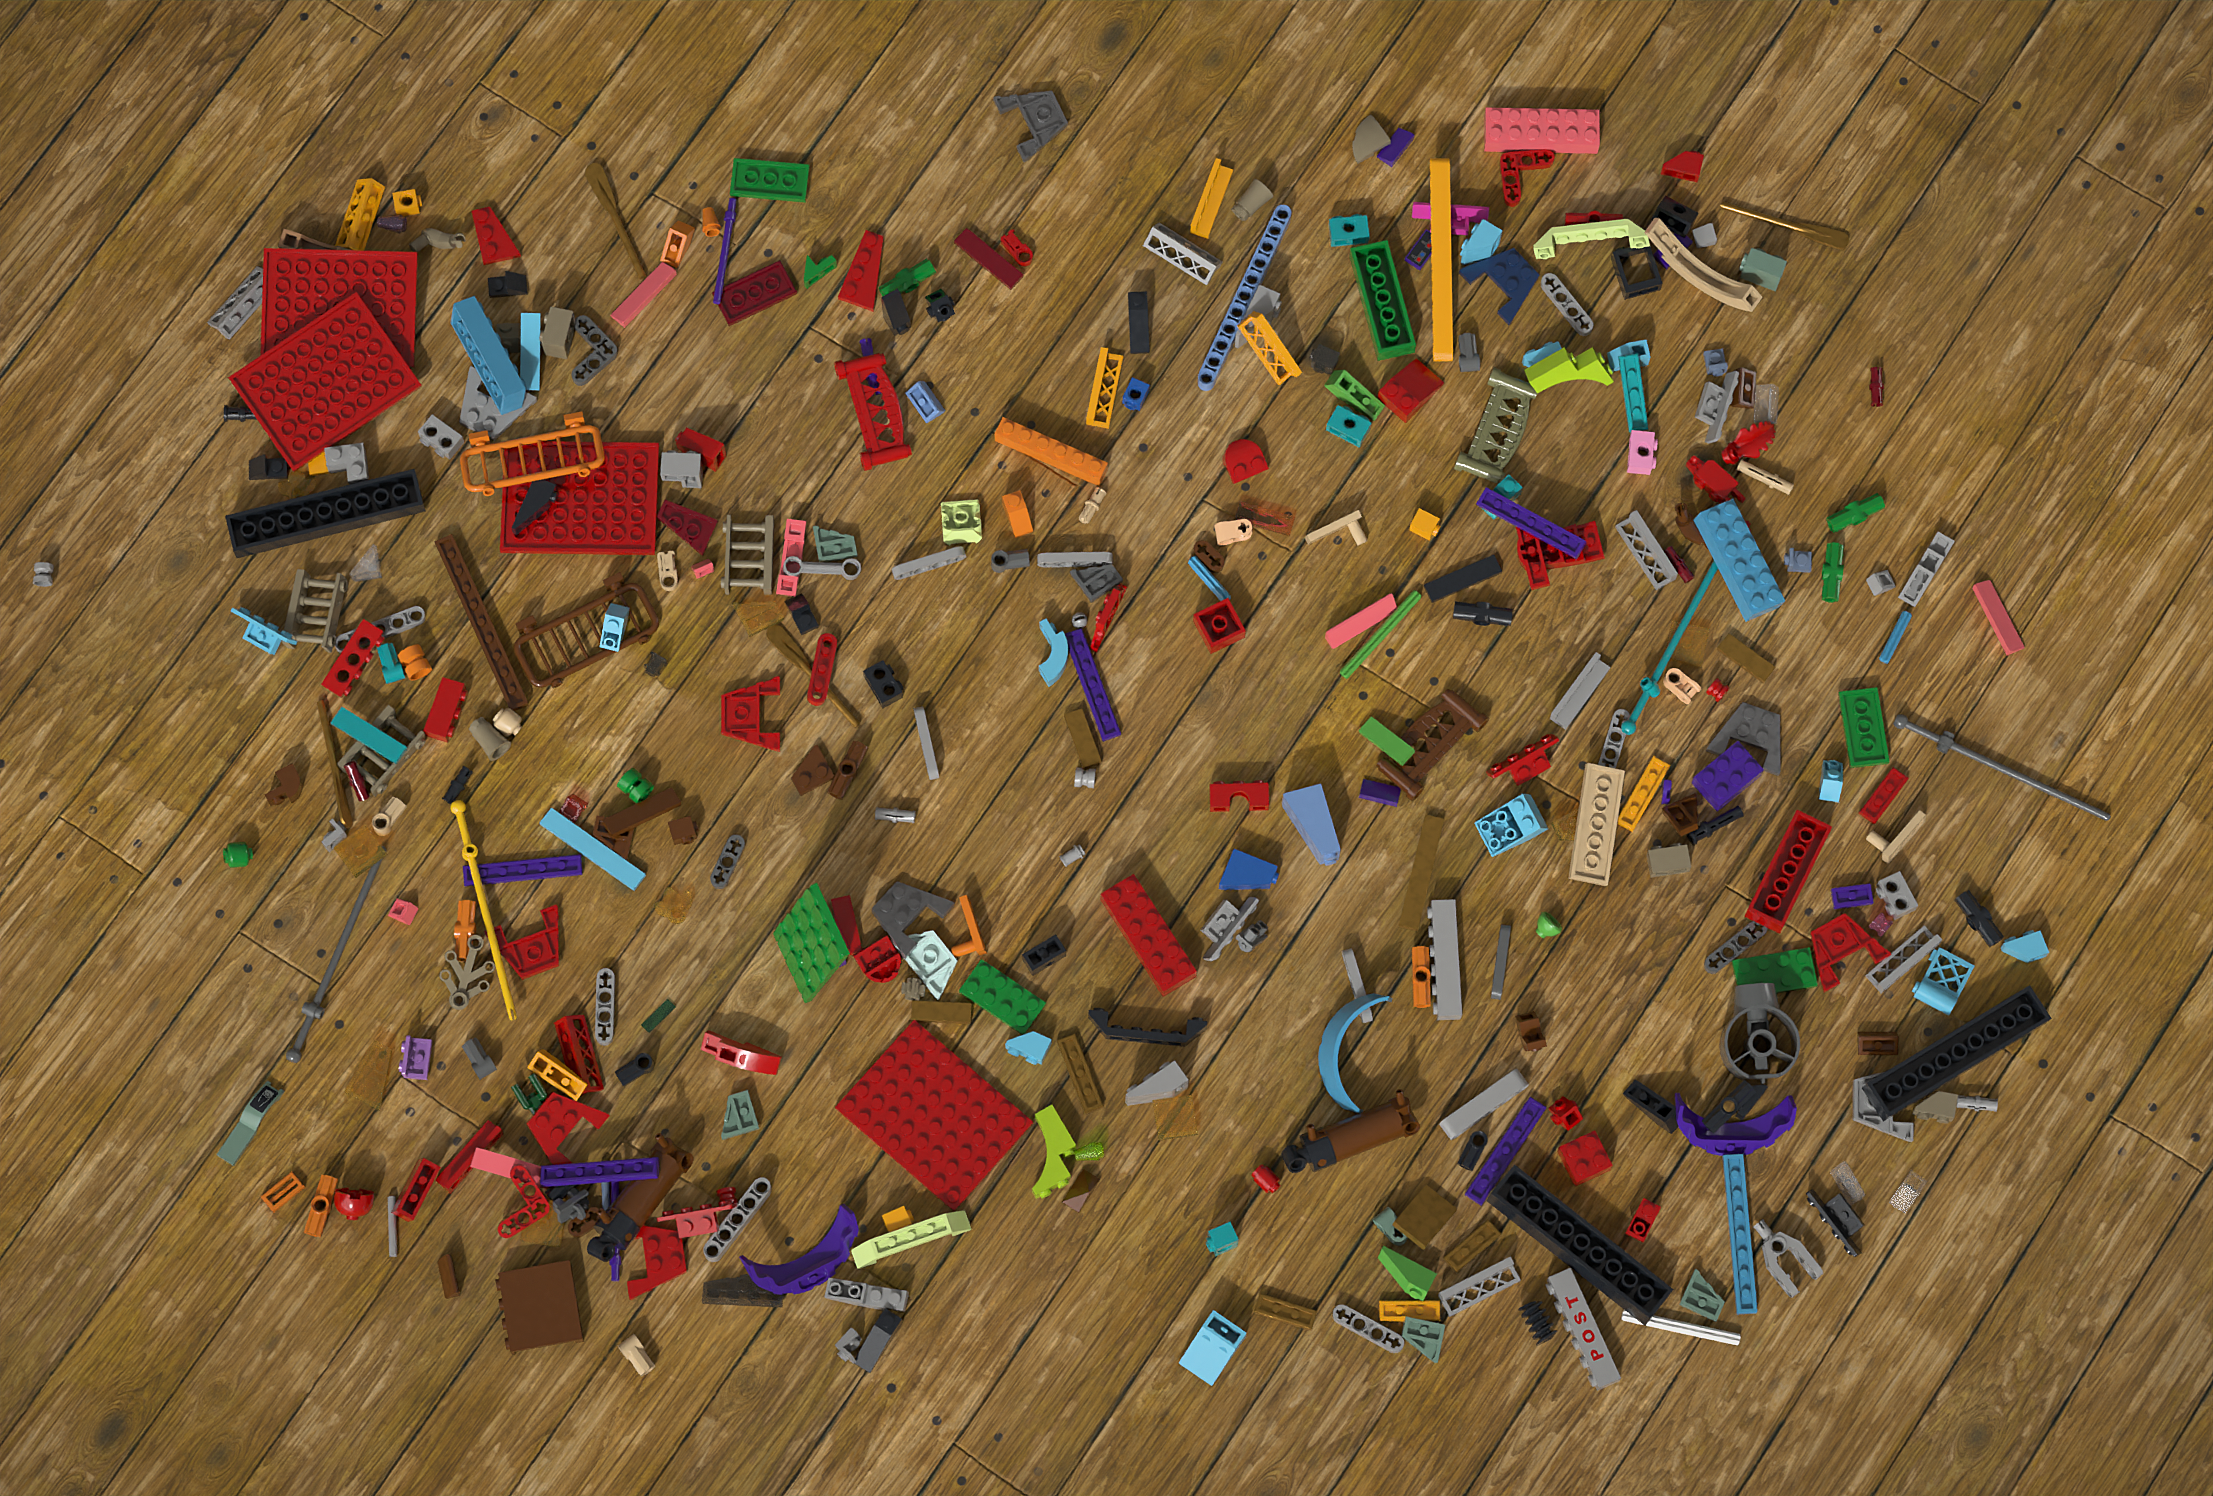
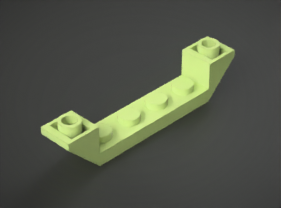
(1545, 248)
(909, 1237)

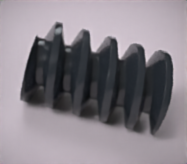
(1538, 1322)

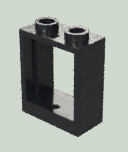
(1639, 288)

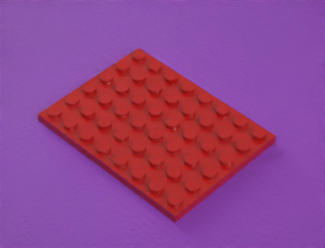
(311, 281)
(325, 382)
(594, 514)
(934, 1115)

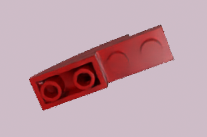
(740, 1055)

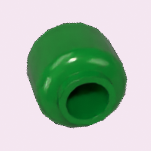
(237, 854)

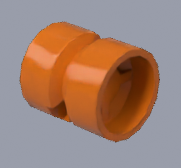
(415, 664)

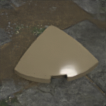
(1368, 139)

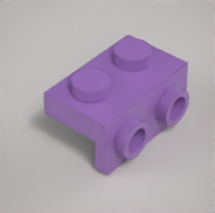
(416, 1058)

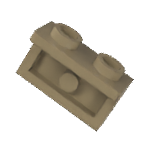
(510, 336)

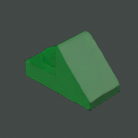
(815, 273)

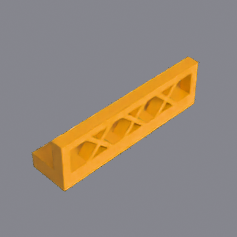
(1211, 200)
(362, 216)
(1274, 343)
(1098, 384)

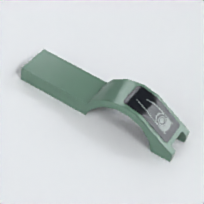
(249, 1123)

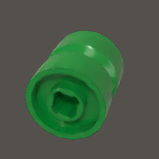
(629, 783)

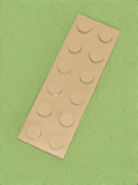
(1596, 824)

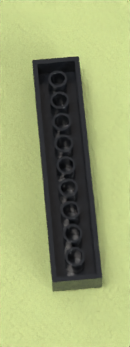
(325, 513)
(1956, 1053)
(1579, 1245)

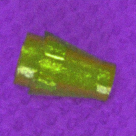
(1090, 1152)

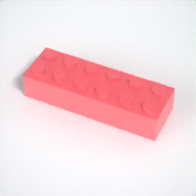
(1541, 129)

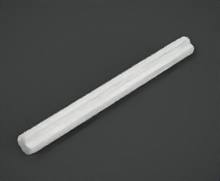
(1687, 1328)

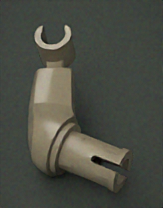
(437, 239)

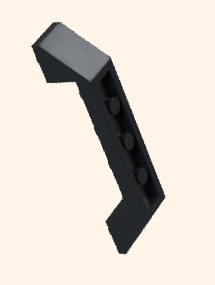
(1099, 1018)

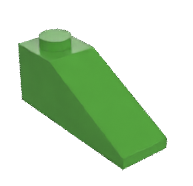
(1354, 394)
(1409, 1275)

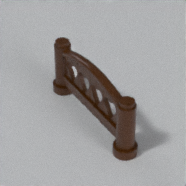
(1464, 718)

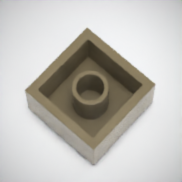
(558, 332)

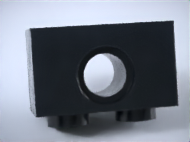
(1675, 216)

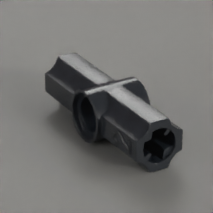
(1482, 613)
(1979, 918)
(1738, 1097)

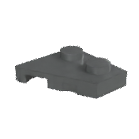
(1096, 580)

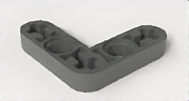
(598, 354)

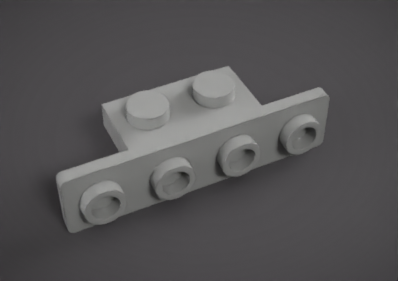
(1714, 405)
(1224, 924)

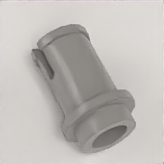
(1072, 855)

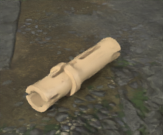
(1765, 477)

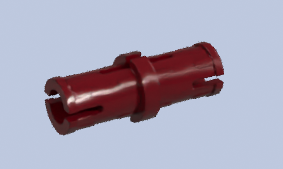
(1876, 387)
(1679, 565)
(356, 781)

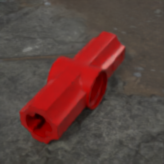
(1583, 218)

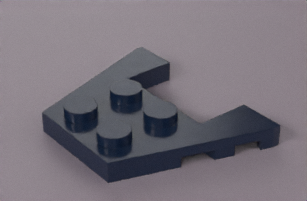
(1510, 274)

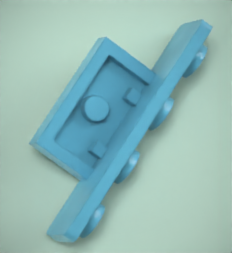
(262, 634)

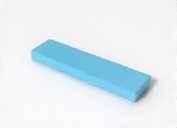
(530, 350)

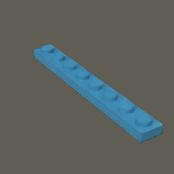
(1739, 1234)

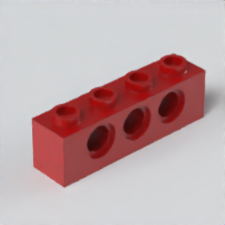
(364, 630)

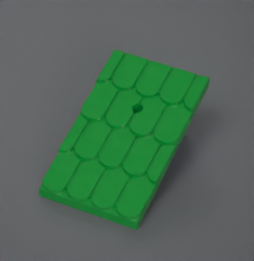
(811, 943)

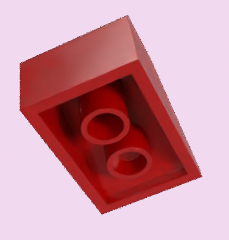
(1409, 390)

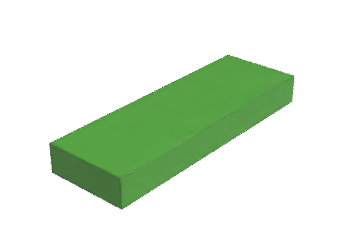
(1386, 741)

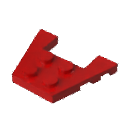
(742, 714)
(1839, 940)
(534, 952)
(556, 1119)
(663, 1259)

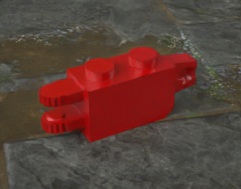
(1714, 480)

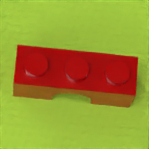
(1255, 793)

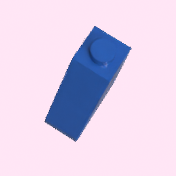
(1248, 873)

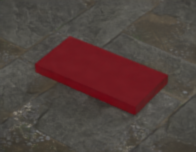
(755, 293)

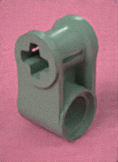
(1384, 1223)

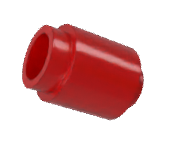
(1266, 1179)

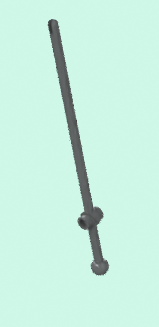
(1946, 742)
(313, 1009)

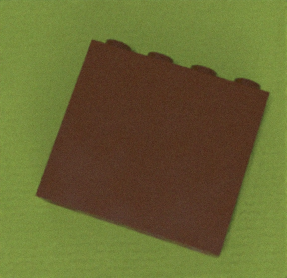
(539, 1306)

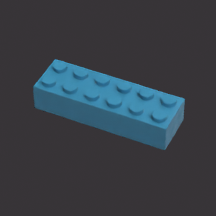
(488, 355)
(1739, 560)

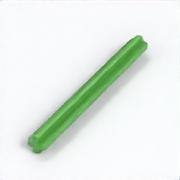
(1380, 634)

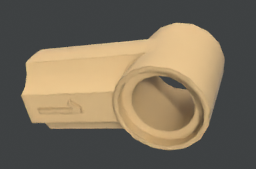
(388, 814)
(633, 1351)

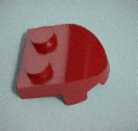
(1243, 460)
(879, 960)

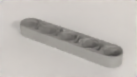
(387, 622)

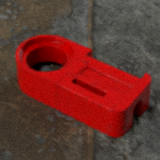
(1015, 248)

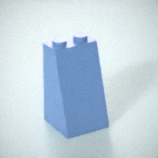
(1312, 819)

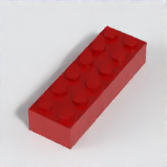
(1788, 871)
(1148, 935)

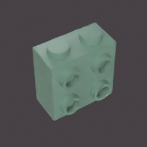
(1762, 268)

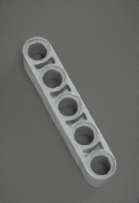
(1484, 1104)
(736, 1229)

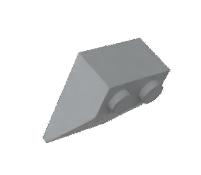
(1265, 302)

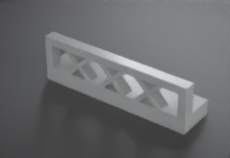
(1185, 247)
(245, 302)
(1652, 546)
(1579, 692)
(1908, 964)
(1475, 1280)

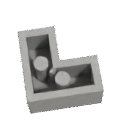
(350, 459)
(682, 467)

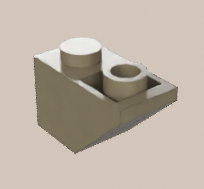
(1938, 1106)

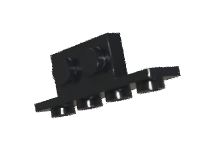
(1840, 1217)

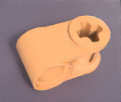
(1230, 531)
(1682, 686)

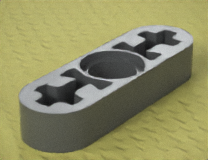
(726, 877)

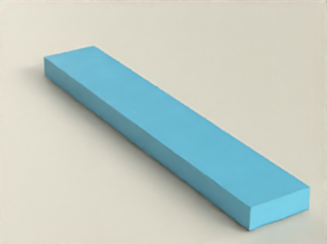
(592, 849)

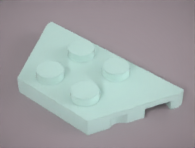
(931, 961)

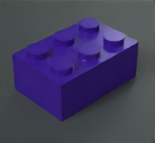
(1727, 776)

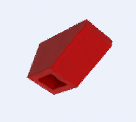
(1643, 1220)

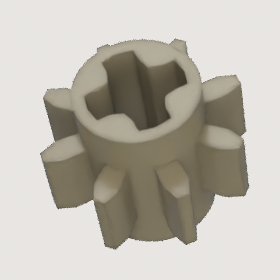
(913, 989)

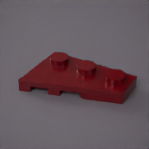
(688, 525)

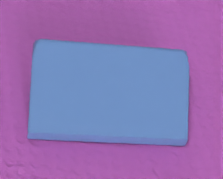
(925, 401)

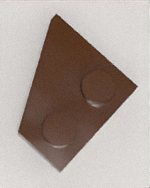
(812, 772)
(1683, 814)
(619, 844)

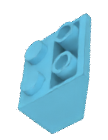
(1482, 243)

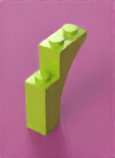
(1565, 367)
(1058, 1145)

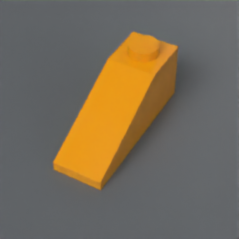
(557, 1074)

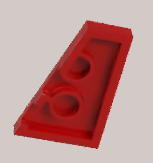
(492, 237)

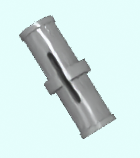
(895, 815)
(1977, 1103)

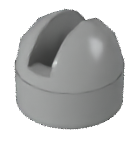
(1079, 623)

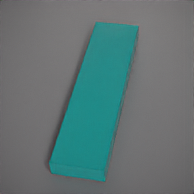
(1633, 392)
(369, 735)

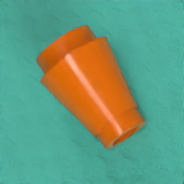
(710, 222)

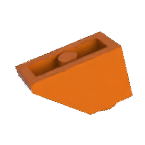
(677, 243)
(1017, 513)

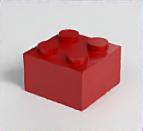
(1219, 625)
(1584, 1158)

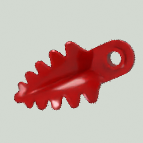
(1749, 442)

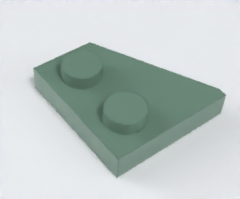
(833, 546)
(739, 1116)
(1701, 1298)
(1424, 1336)

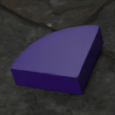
(1666, 787)

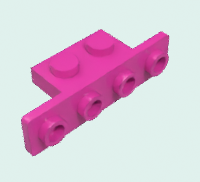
(1460, 215)

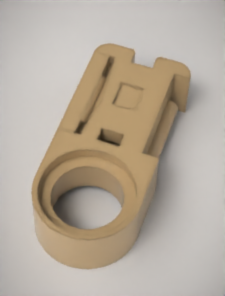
(667, 569)

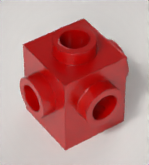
(1565, 1113)

